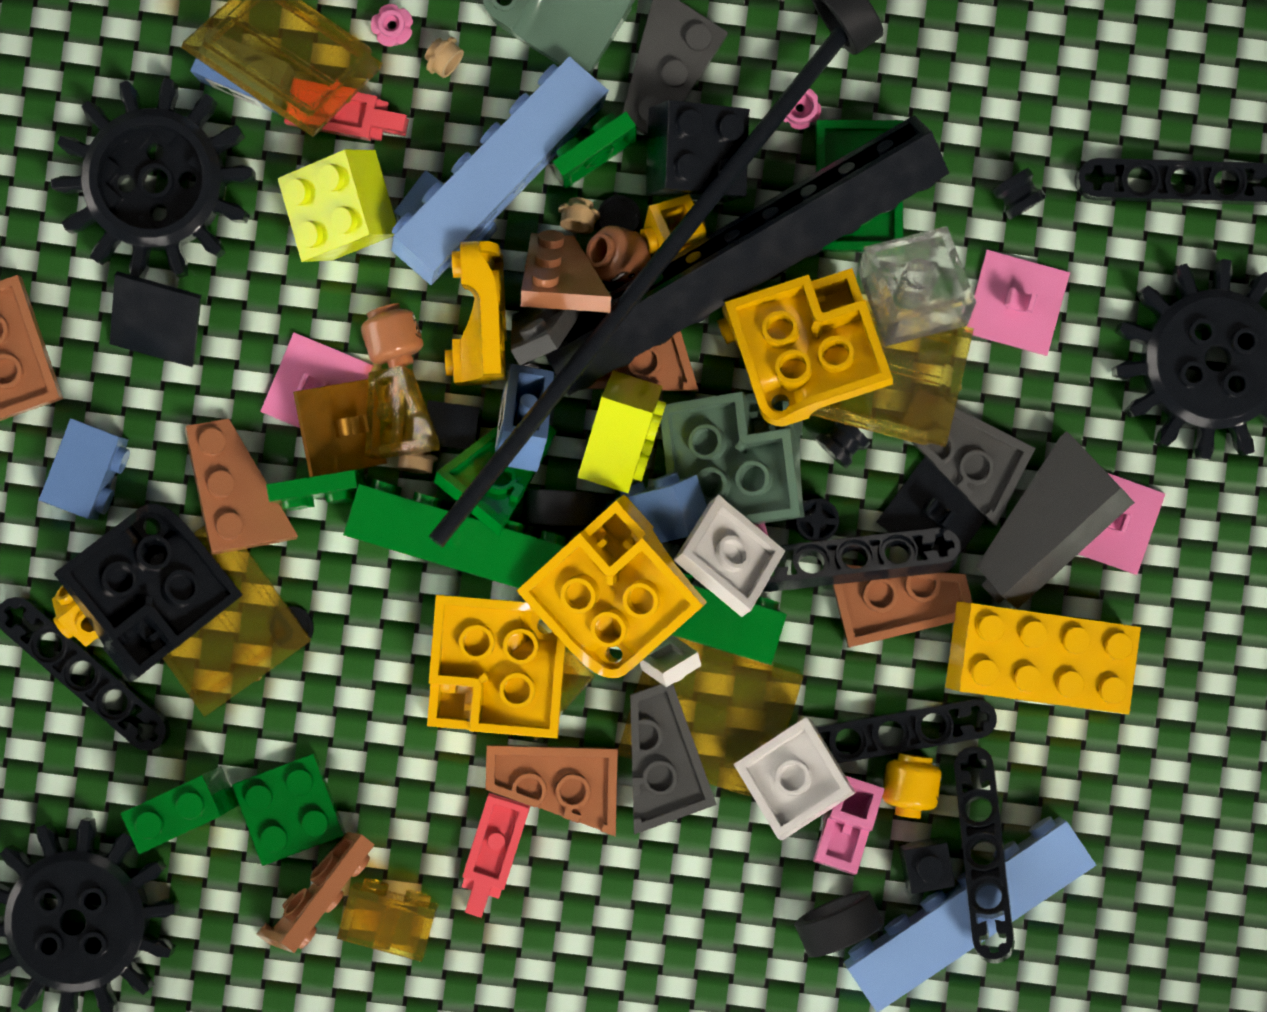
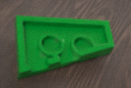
(504, 494)

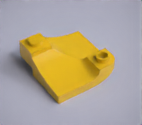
(808, 345)
(481, 350)
(612, 591)
(494, 668)

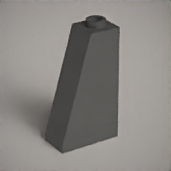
(1051, 523)

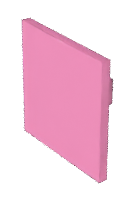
(1017, 302)
(309, 366)
(1127, 538)

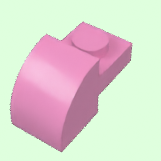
(848, 828)

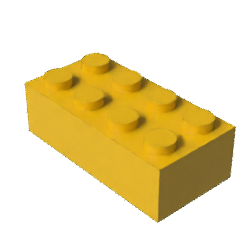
(1042, 658)

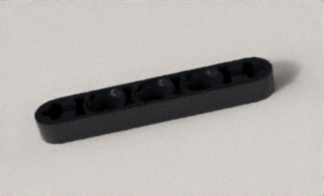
(1161, 188)
(873, 549)
(104, 681)
(912, 735)
(983, 875)

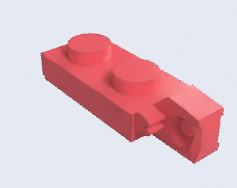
(365, 119)
(493, 850)

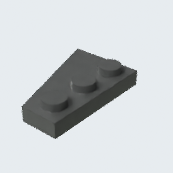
(670, 58)
(539, 331)
(980, 463)
(665, 761)

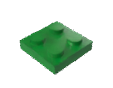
(581, 158)
(301, 492)
(288, 809)

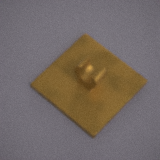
(334, 427)

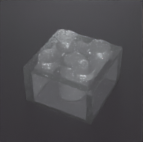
(916, 286)

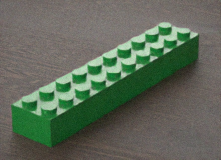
(513, 558)

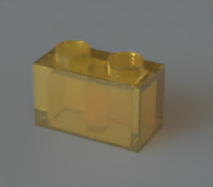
(388, 919)

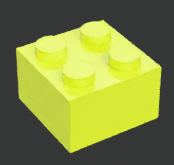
(338, 205)
(623, 432)

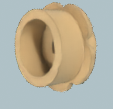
(443, 56)
(578, 215)
(417, 463)

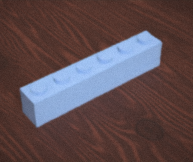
(499, 169)
(942, 930)

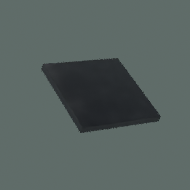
(155, 319)
(931, 502)

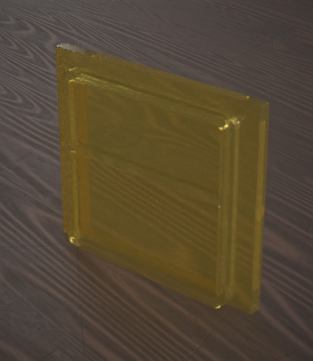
(285, 58)
(923, 391)
(241, 640)
(730, 710)

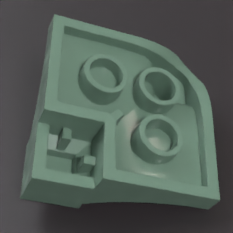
(563, 26)
(736, 454)

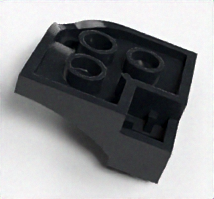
(147, 589)

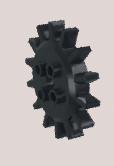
(123, 152)
(1173, 347)
(118, 923)

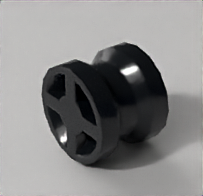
(1019, 193)
(842, 442)
(824, 514)

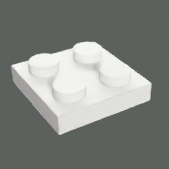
(729, 555)
(794, 778)

